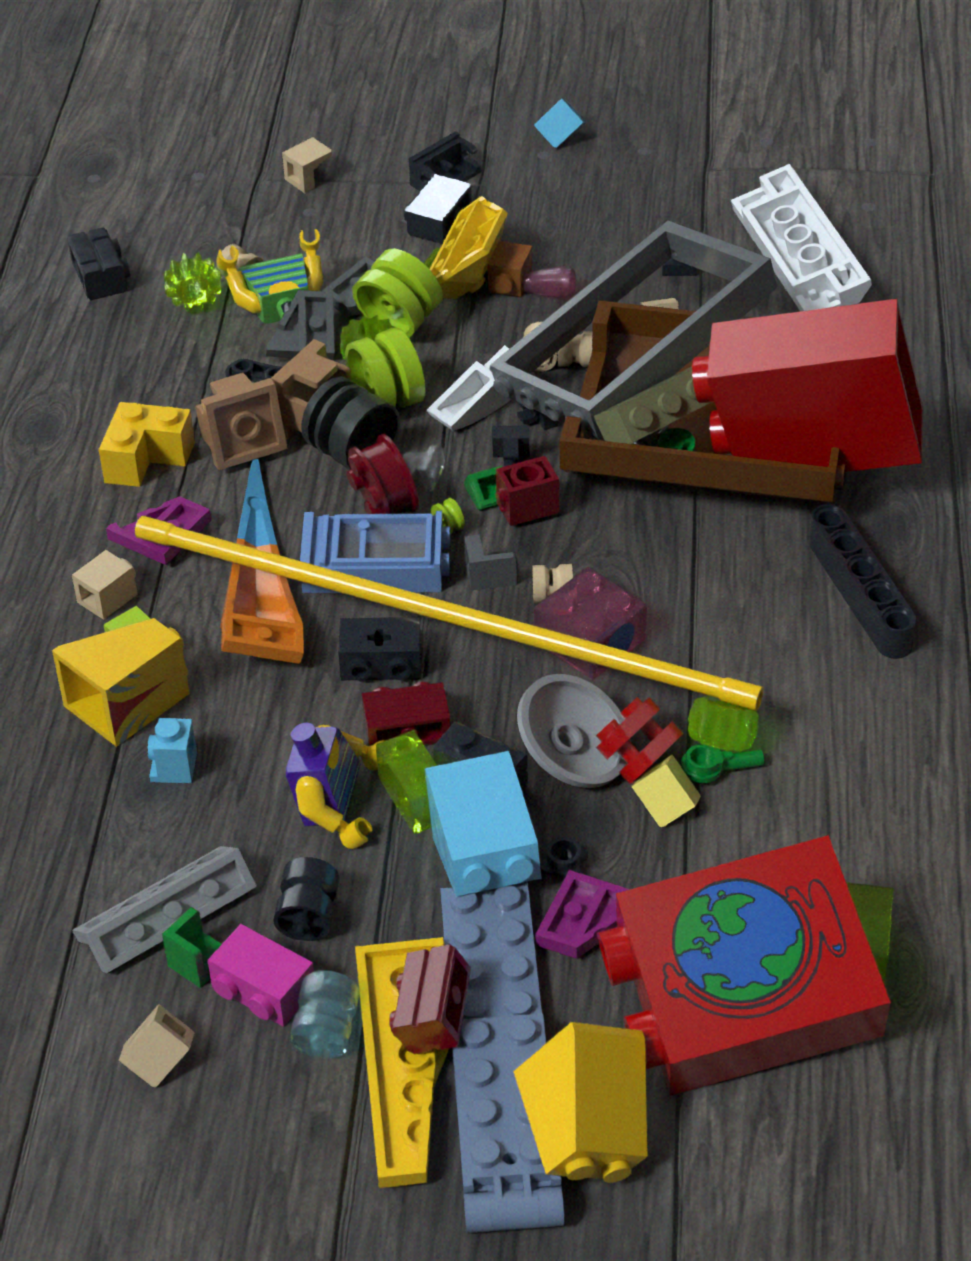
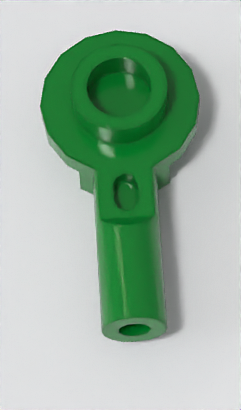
(705, 763)

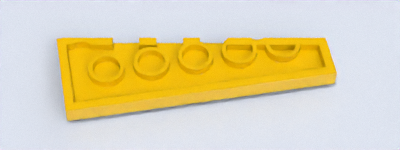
(397, 1079)

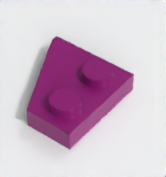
(177, 511)
(577, 915)

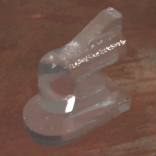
(429, 462)

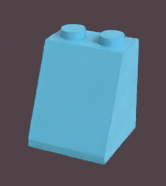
(482, 824)

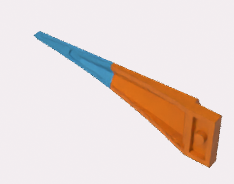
(259, 605)

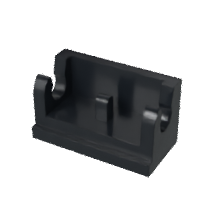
(446, 159)

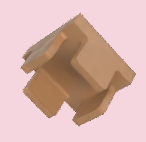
(301, 379)
(241, 420)

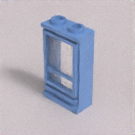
(380, 548)

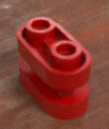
(616, 738)

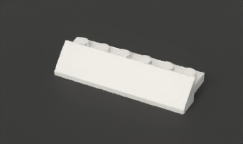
(801, 243)

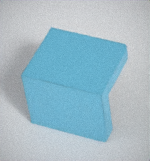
(559, 123)

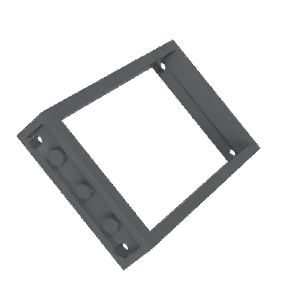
(751, 282)

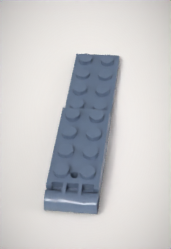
(498, 1033)

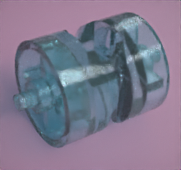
(325, 1015)

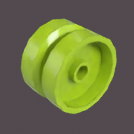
(398, 290)
(387, 367)

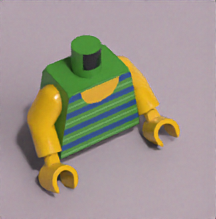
(272, 284)

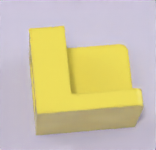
(666, 791)

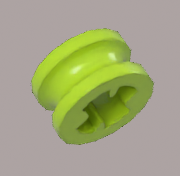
(451, 514)

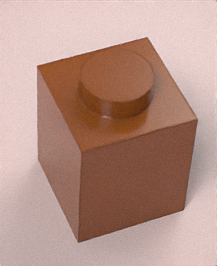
(508, 268)

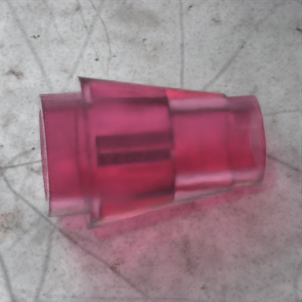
(551, 282)

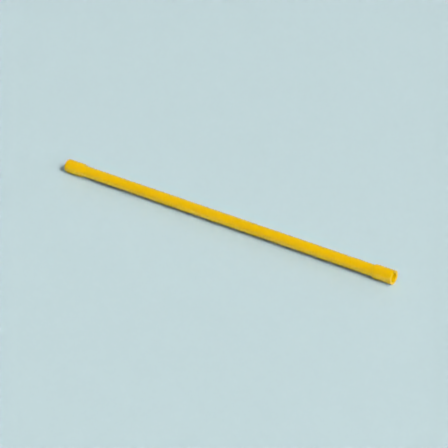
(725, 689)

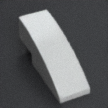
(469, 397)

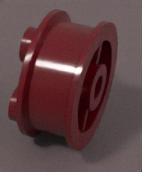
(382, 478)

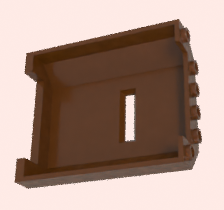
(619, 339)

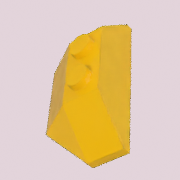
(468, 248)

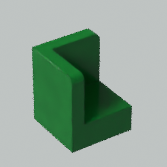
(189, 948)

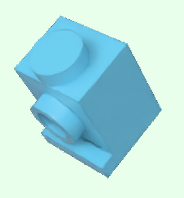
(172, 751)

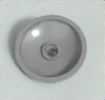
(560, 727)

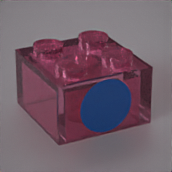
(596, 612)

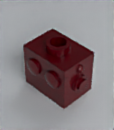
(527, 490)

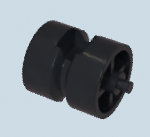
(306, 899)

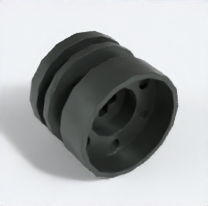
(347, 417)

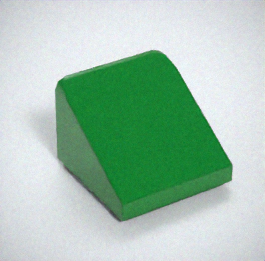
(482, 488)

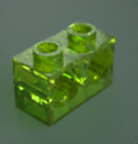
(402, 773)

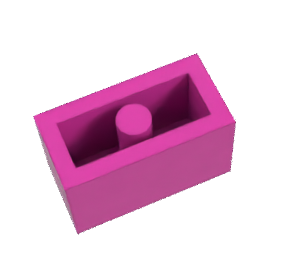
(259, 974)

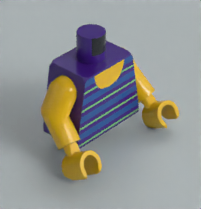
(323, 778)

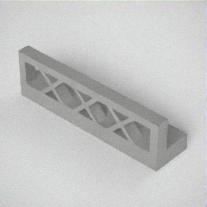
(142, 918)

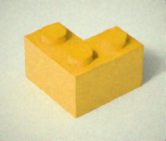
(144, 436)

